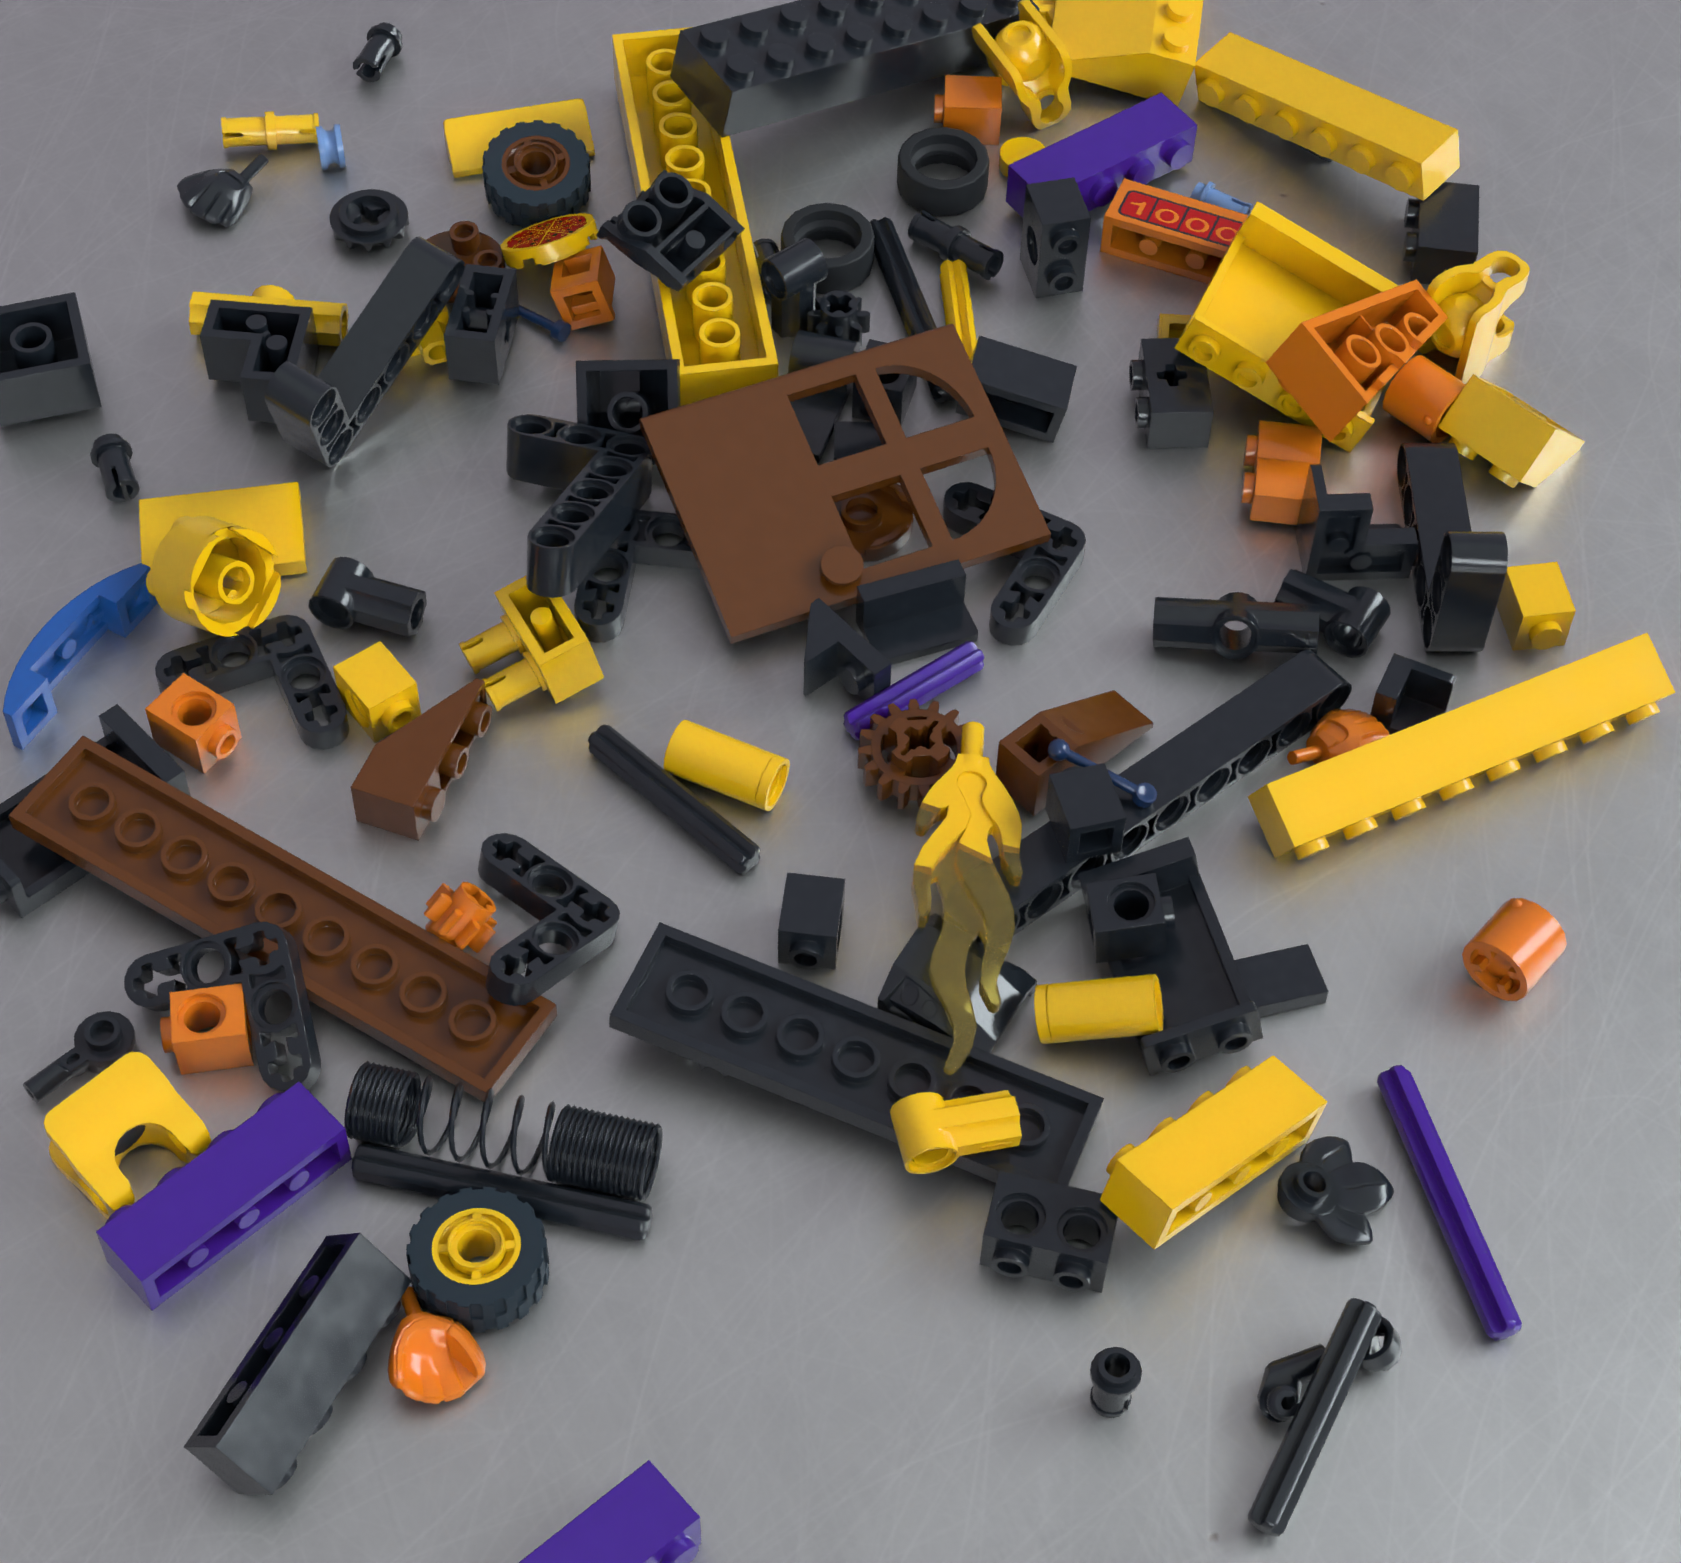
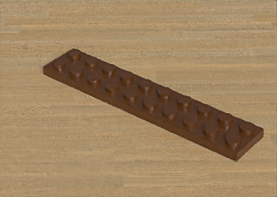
(221, 876)

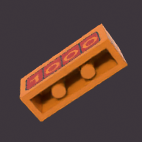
(1168, 230)

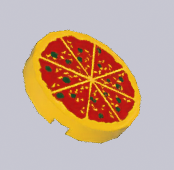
(550, 240)

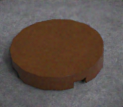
(877, 521)

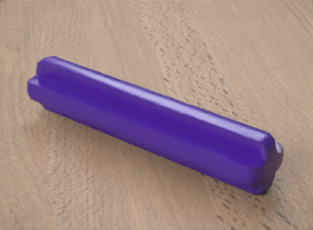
(920, 685)

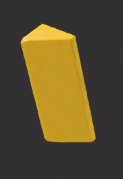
(469, 135)

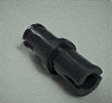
(955, 244)

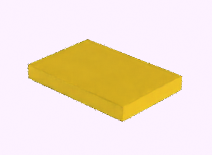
(266, 509)

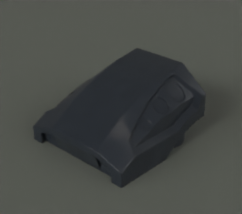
(672, 230)
(912, 997)

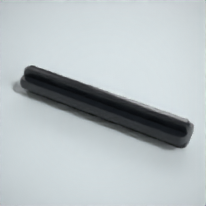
(674, 799)
(1314, 1417)

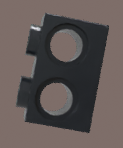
(1053, 1216)

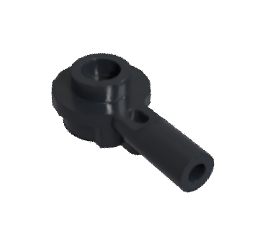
(97, 1043)

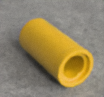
(726, 765)
(1098, 1009)

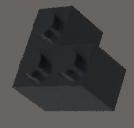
(252, 341)

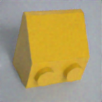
(1507, 433)

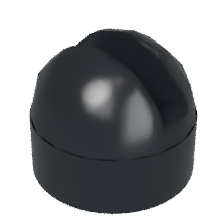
(1389, 1355)

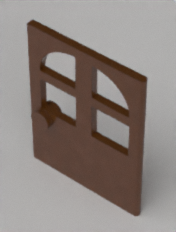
(768, 513)

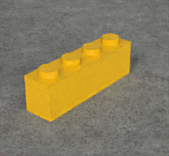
(1211, 1150)

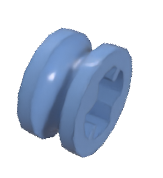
(330, 146)

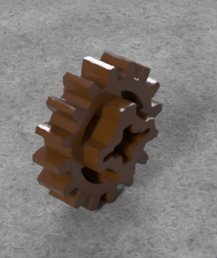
(915, 751)

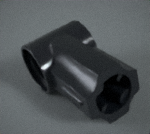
(792, 282)
(353, 595)
(1346, 618)

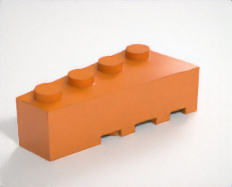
(1352, 352)

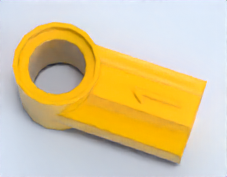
(939, 1131)

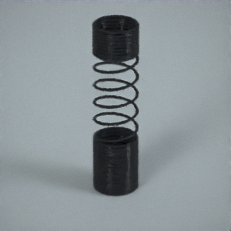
(584, 1150)

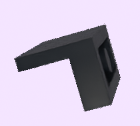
(916, 612)

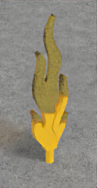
(971, 890)

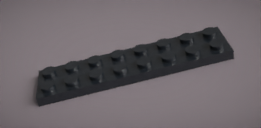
(837, 1051)

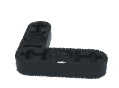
(634, 546)
(1039, 560)
(279, 661)
(577, 919)
(258, 984)

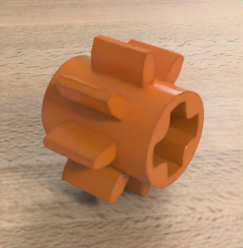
(461, 916)

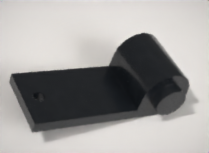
(821, 410)

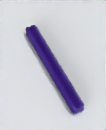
(1449, 1204)

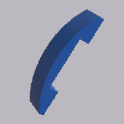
(112, 605)

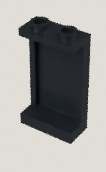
(36, 874)
(1198, 978)

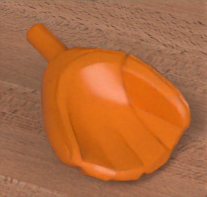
(1337, 734)
(432, 1355)

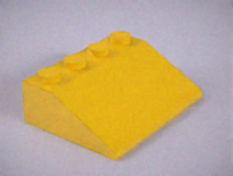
(1131, 43)

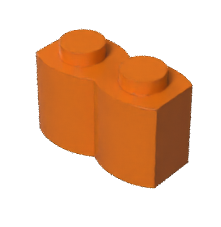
(1280, 469)

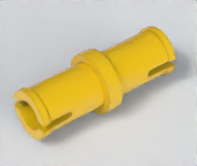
(269, 130)

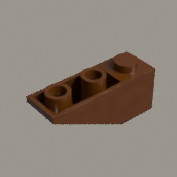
(1091, 726)
(412, 768)

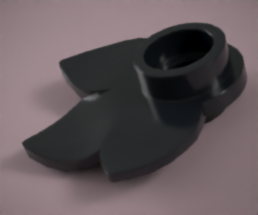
(1333, 1190)

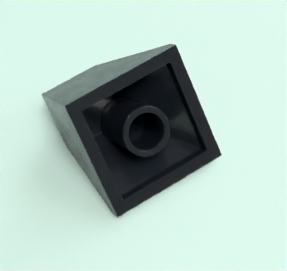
(623, 391)

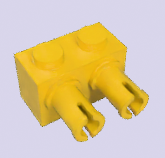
(548, 637)

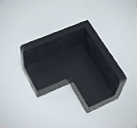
(1342, 544)

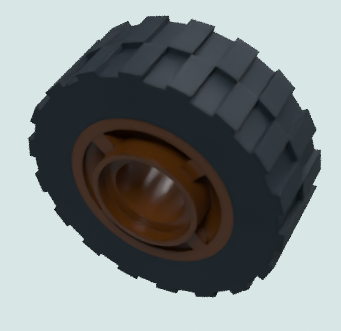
(536, 173)

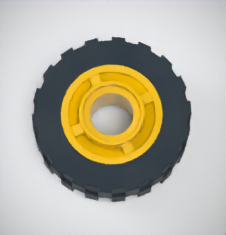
(473, 1226)

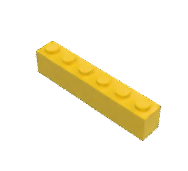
(1328, 116)

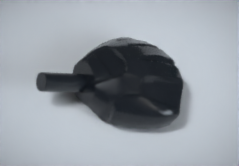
(220, 193)

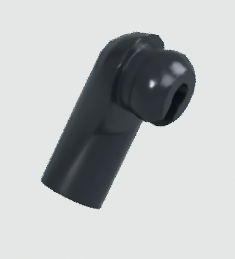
(1284, 1381)

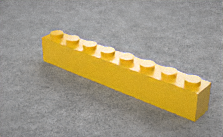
(1460, 745)

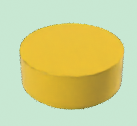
(1016, 149)

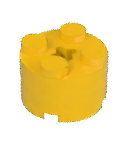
(214, 575)

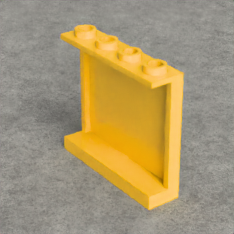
(1261, 294)

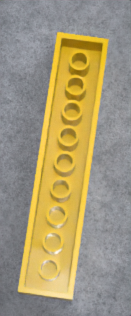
(720, 317)

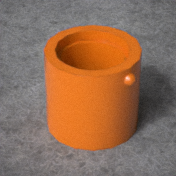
(1422, 397)
(1514, 949)

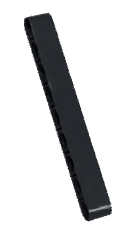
(1188, 774)

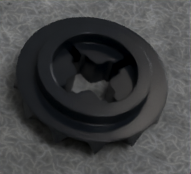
(373, 205)

